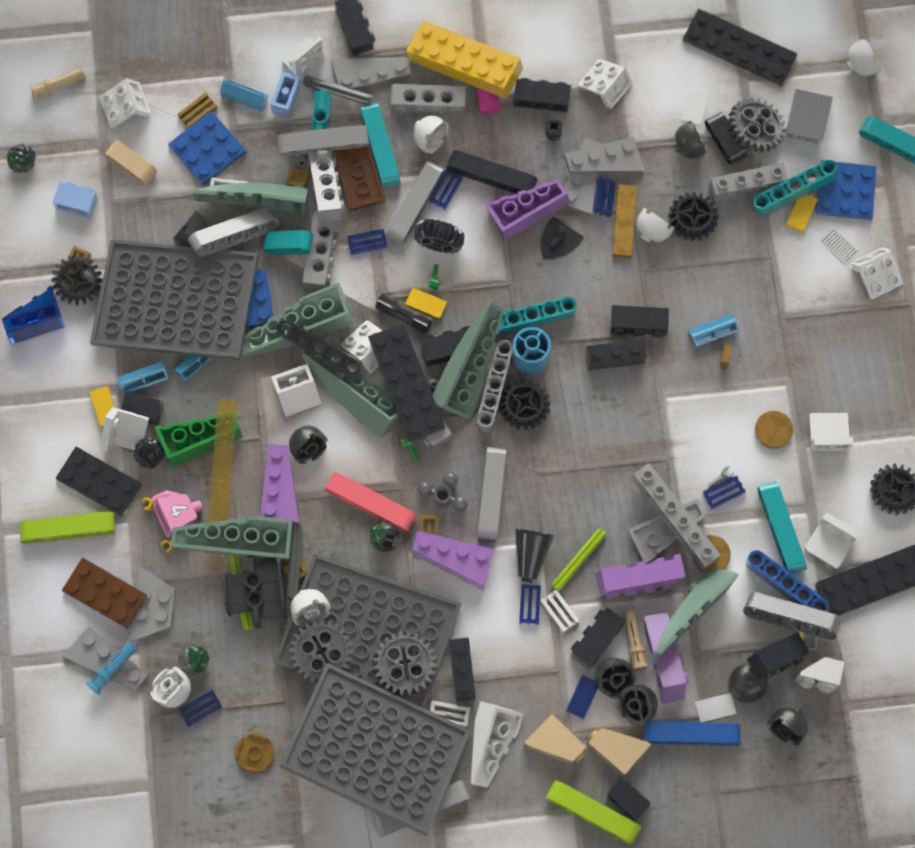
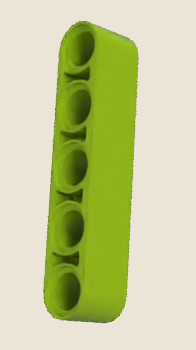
(67, 527)
(593, 812)

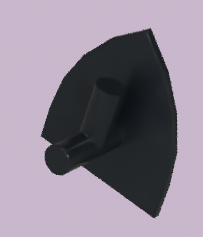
(558, 239)

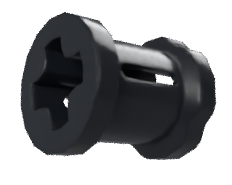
(553, 124)

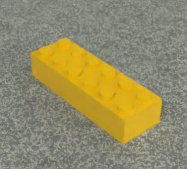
(465, 59)

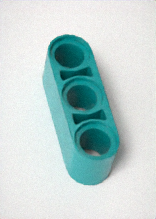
(288, 242)

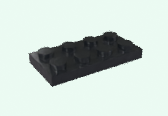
(98, 481)

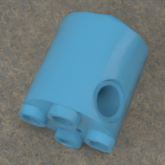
(531, 350)

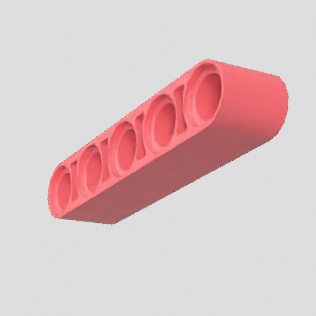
(370, 502)

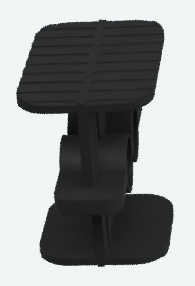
(269, 589)

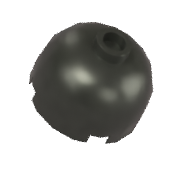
(688, 141)
(193, 224)
(307, 443)
(614, 676)
(745, 684)
(637, 704)
(788, 725)

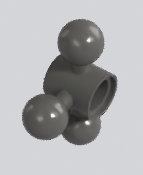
(450, 479)

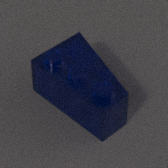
(34, 318)

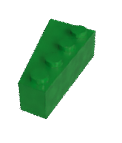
(190, 439)

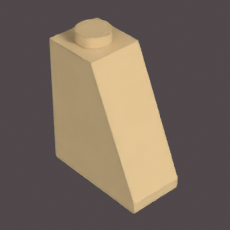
(556, 741)
(617, 749)

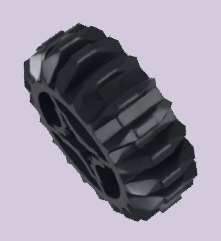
(700, 216)
(439, 236)
(81, 264)
(513, 395)
(891, 474)

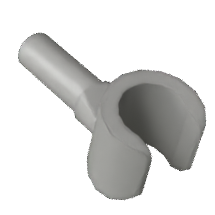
(723, 476)

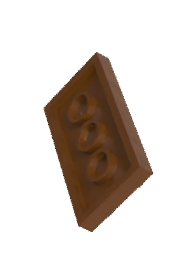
(359, 177)
(104, 593)

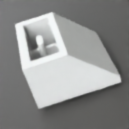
(296, 390)
(823, 675)

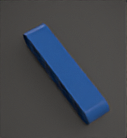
(783, 575)
(692, 733)

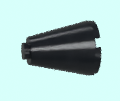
(531, 552)

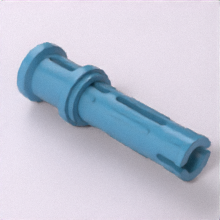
(106, 674)

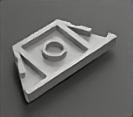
(156, 610)

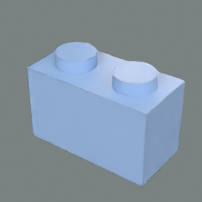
(285, 95)
(75, 199)

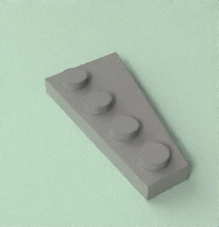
(368, 72)
(609, 157)
(655, 536)

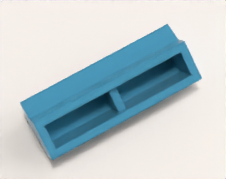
(243, 95)
(713, 330)
(188, 363)
(142, 378)

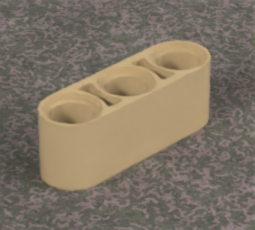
(130, 163)

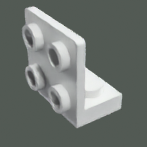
(304, 56)
(606, 80)
(124, 102)
(878, 272)
(359, 346)
(123, 429)
(830, 432)
(831, 540)

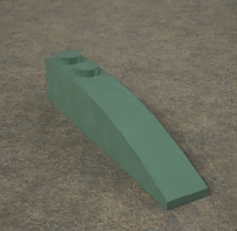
(256, 196)
(317, 312)
(467, 368)
(364, 401)
(241, 537)
(695, 605)

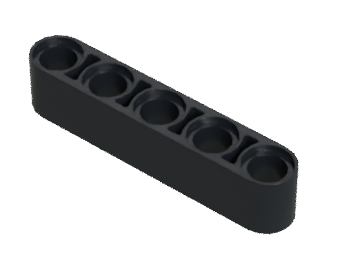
(490, 172)
(309, 346)

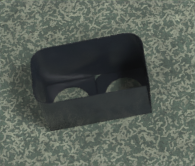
(143, 406)
(628, 799)

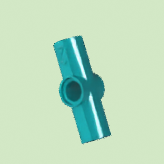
(321, 108)

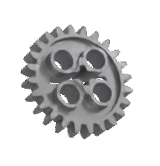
(756, 125)
(337, 642)
(388, 666)

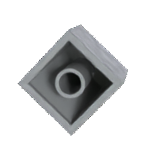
(808, 115)

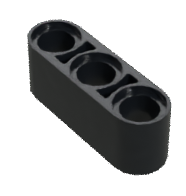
(721, 134)

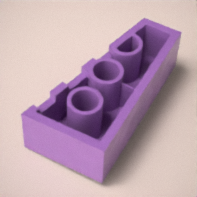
(528, 207)
(278, 488)
(640, 577)
(669, 665)

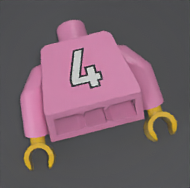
(173, 511)

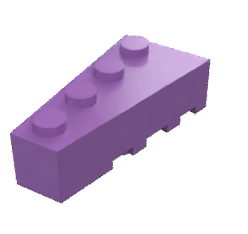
(455, 557)

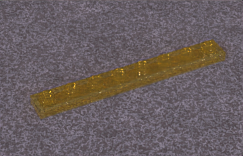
(222, 460)

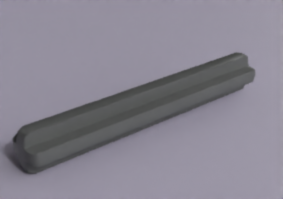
(337, 90)
(294, 563)

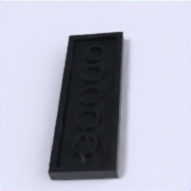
(740, 47)
(406, 382)
(869, 582)

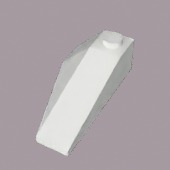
(492, 734)

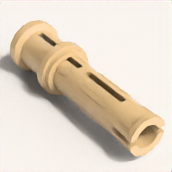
(49, 87)
(639, 650)

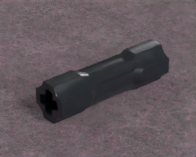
(391, 307)

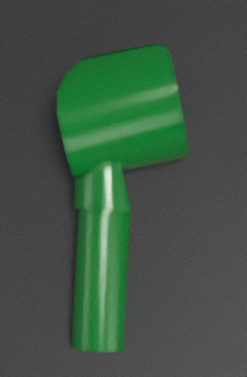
(433, 282)
(406, 444)

